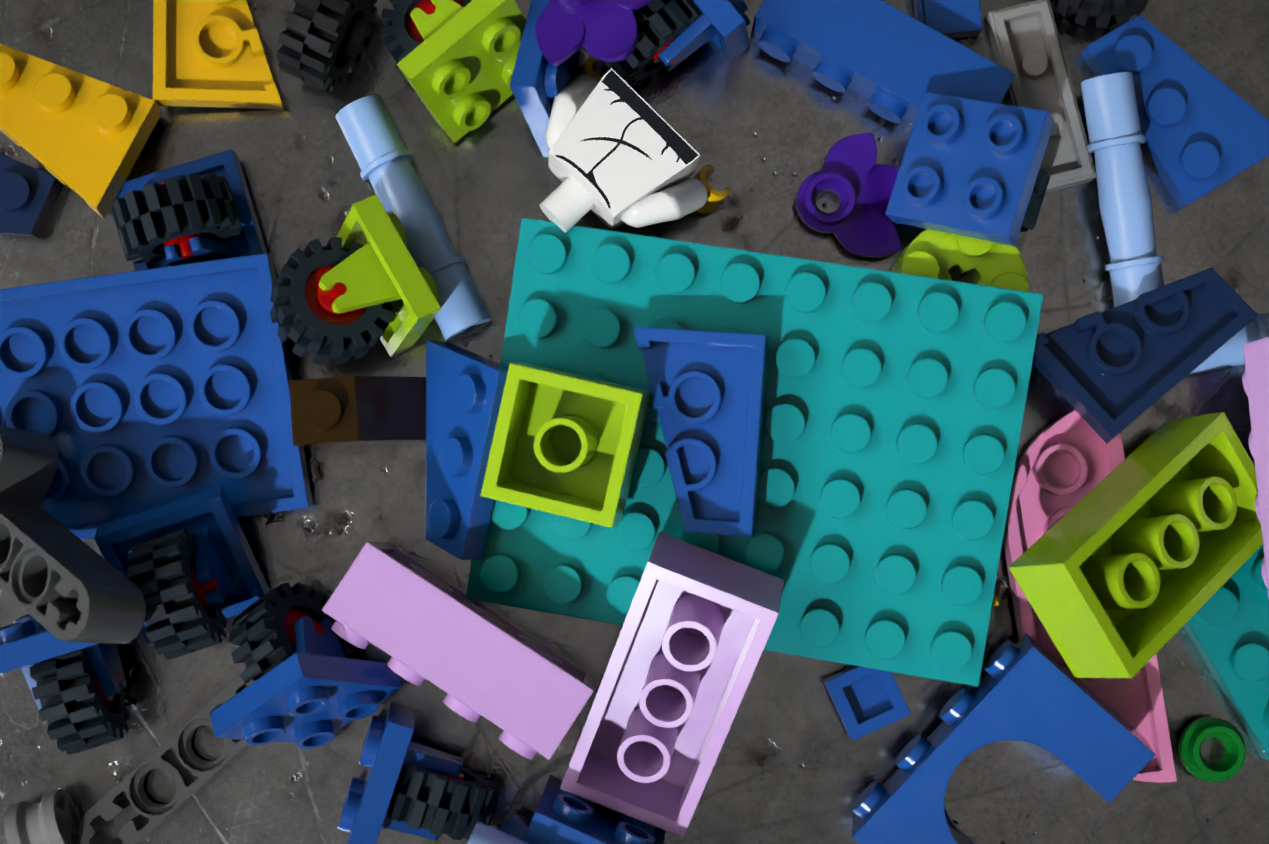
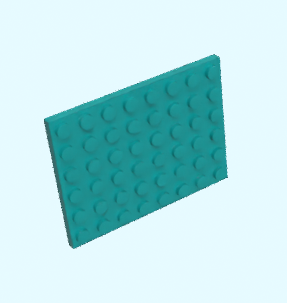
(878, 446)

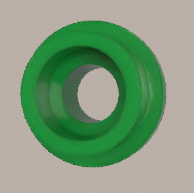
(1230, 753)

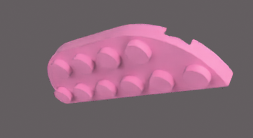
(1047, 483)

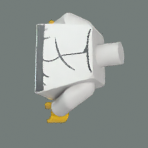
(619, 158)

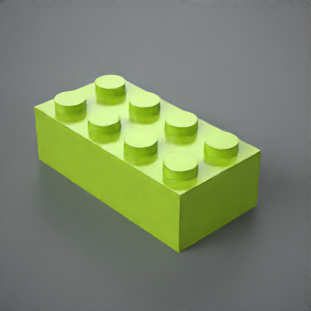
(1144, 548)

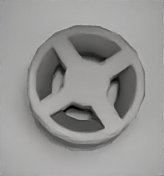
(46, 822)

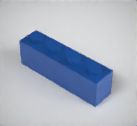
(876, 54)

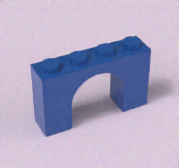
(1020, 699)

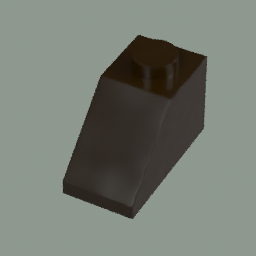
(357, 411)

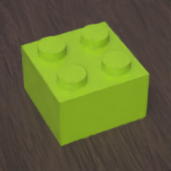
(565, 444)

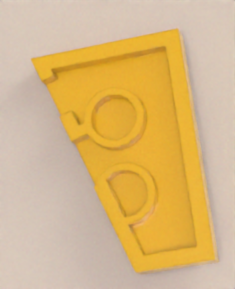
(209, 56)
(74, 124)

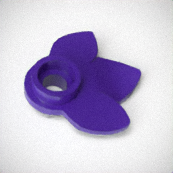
(599, 26)
(861, 194)

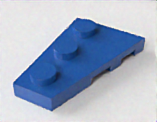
(711, 420)

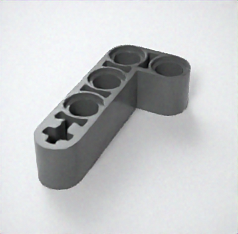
(46, 564)

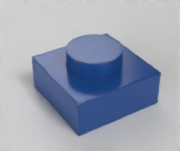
(866, 699)

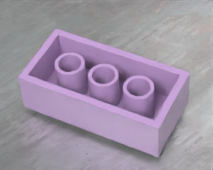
(459, 647)
(673, 684)

